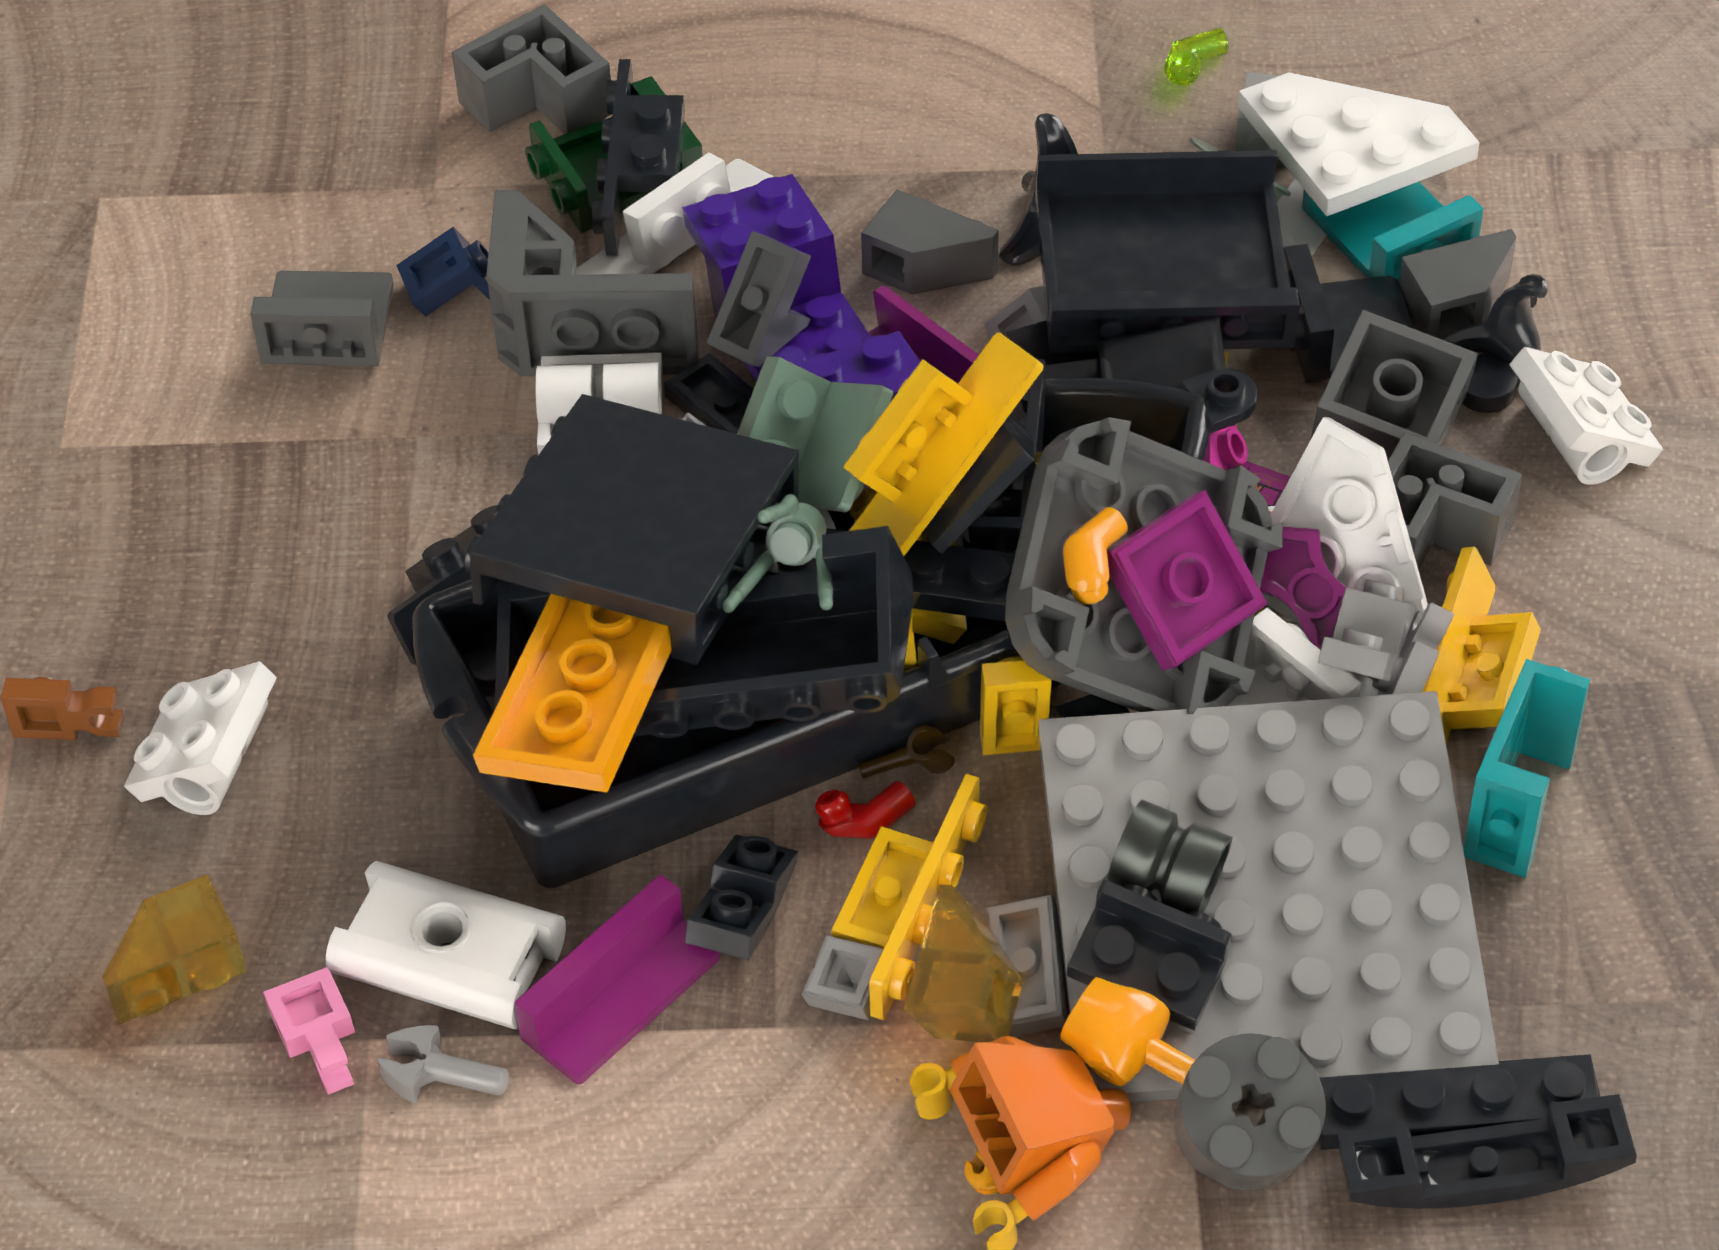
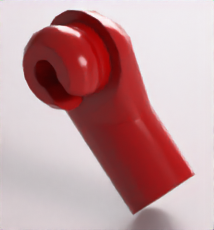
(863, 820)

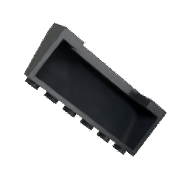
(776, 647)

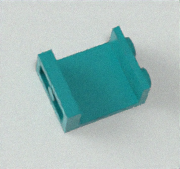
(1396, 226)
(1509, 801)

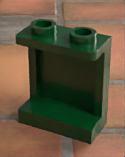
(572, 160)

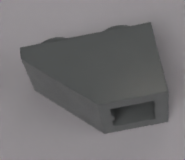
(926, 246)
(1456, 282)

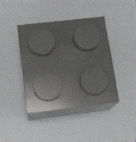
(1396, 383)

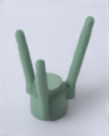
(792, 540)

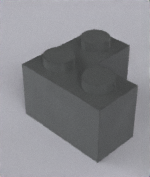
(532, 66)
(1452, 498)

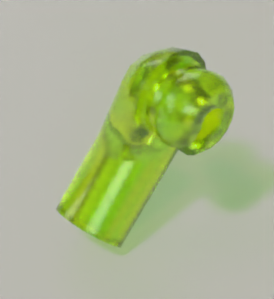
(1187, 55)

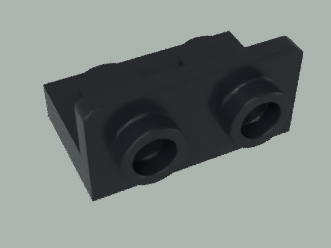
(1152, 950)

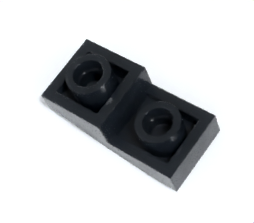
(742, 896)

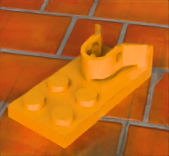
(574, 696)

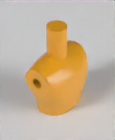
(1121, 1032)

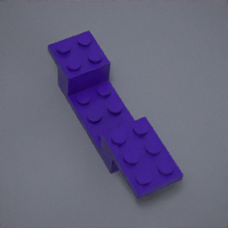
(835, 339)

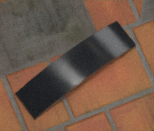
(1490, 1162)

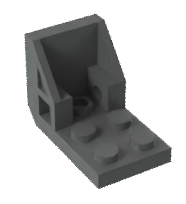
(553, 312)

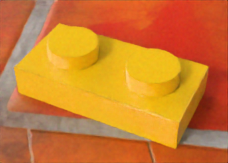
(1011, 706)

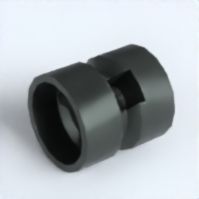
(1170, 858)

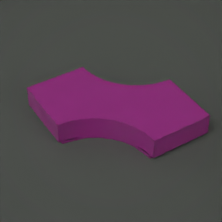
(1304, 582)

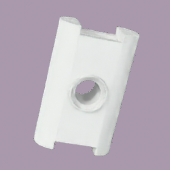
(408, 918)

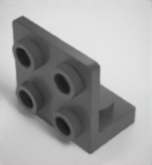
(323, 318)

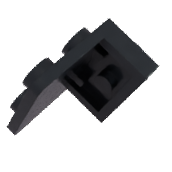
(1332, 310)

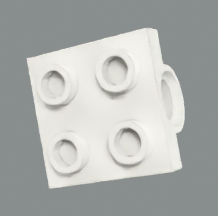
(612, 377)
(1585, 414)
(201, 738)

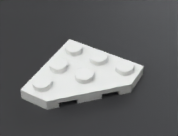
(1354, 140)
(1352, 499)

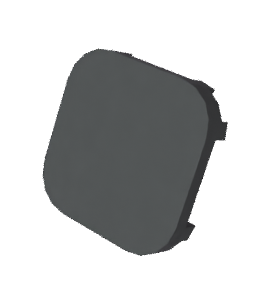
(1100, 643)

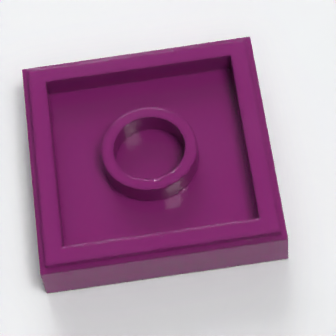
(1183, 580)

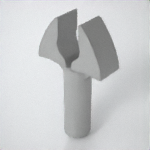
(433, 1066)

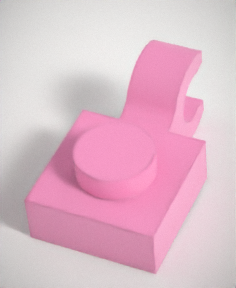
(313, 1019)

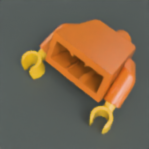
(1031, 1120)

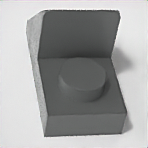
(756, 308)

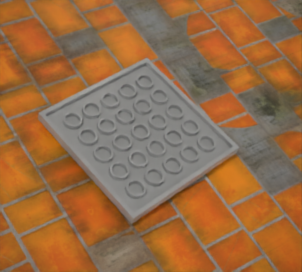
(1335, 881)

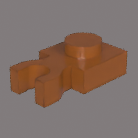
(54, 711)

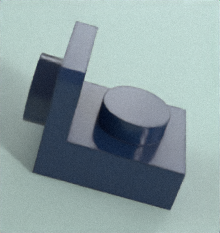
(444, 270)

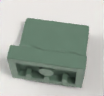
(820, 421)

